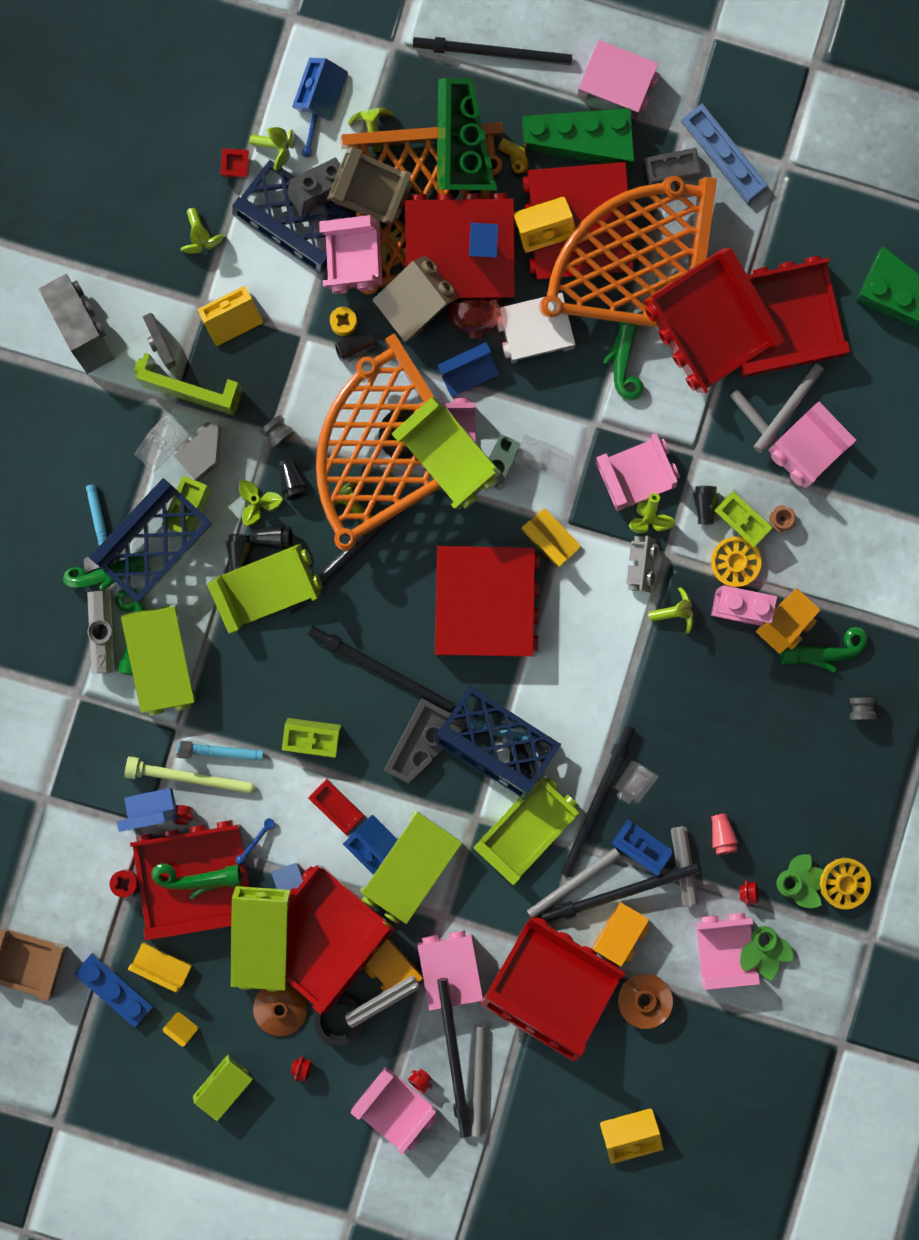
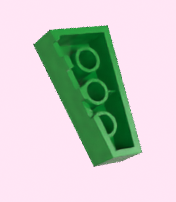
(586, 135)
(461, 140)
(892, 288)

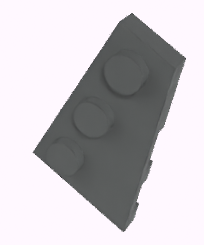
(417, 743)

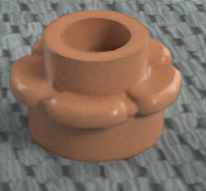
(789, 515)

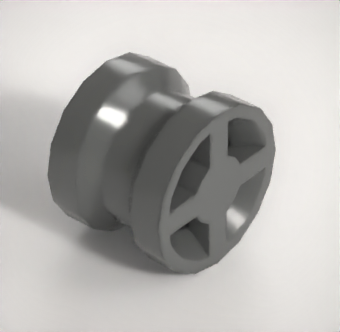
(277, 431)
(863, 708)

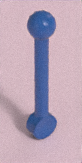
(307, 151)
(268, 825)

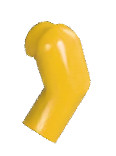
(517, 155)

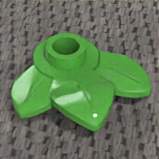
(805, 881)
(766, 956)

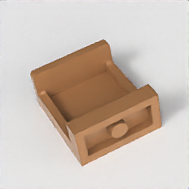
(30, 963)

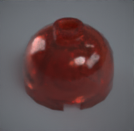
(474, 315)

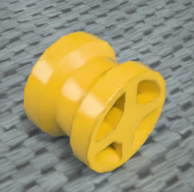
(344, 328)

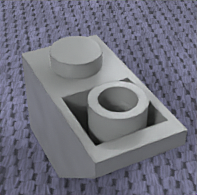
(202, 452)

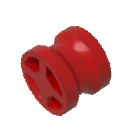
(128, 880)

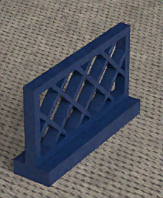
(275, 229)
(134, 524)
(484, 761)

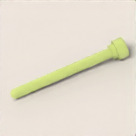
(136, 768)

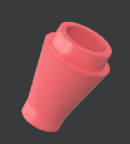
(723, 836)

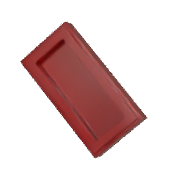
(336, 806)

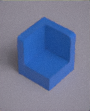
(483, 240)

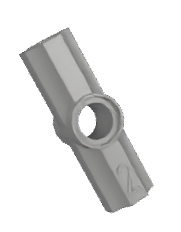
(101, 613)

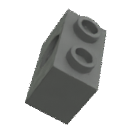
(313, 186)

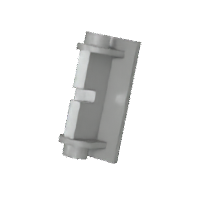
(645, 551)

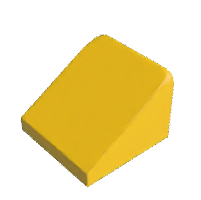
(180, 1029)

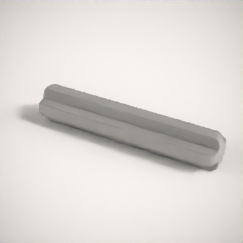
(684, 859)
(382, 1001)

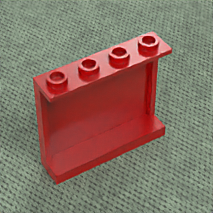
(584, 191)
(443, 235)
(804, 312)
(712, 320)
(486, 601)
(192, 853)
(329, 937)
(552, 988)

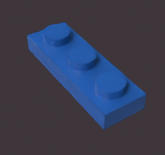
(113, 989)

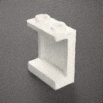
(531, 333)

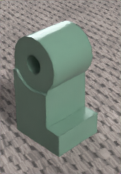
(503, 457)

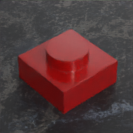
(235, 163)

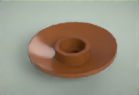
(655, 1011)
(287, 1023)

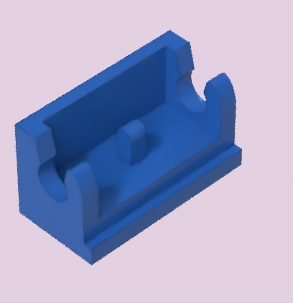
(642, 847)

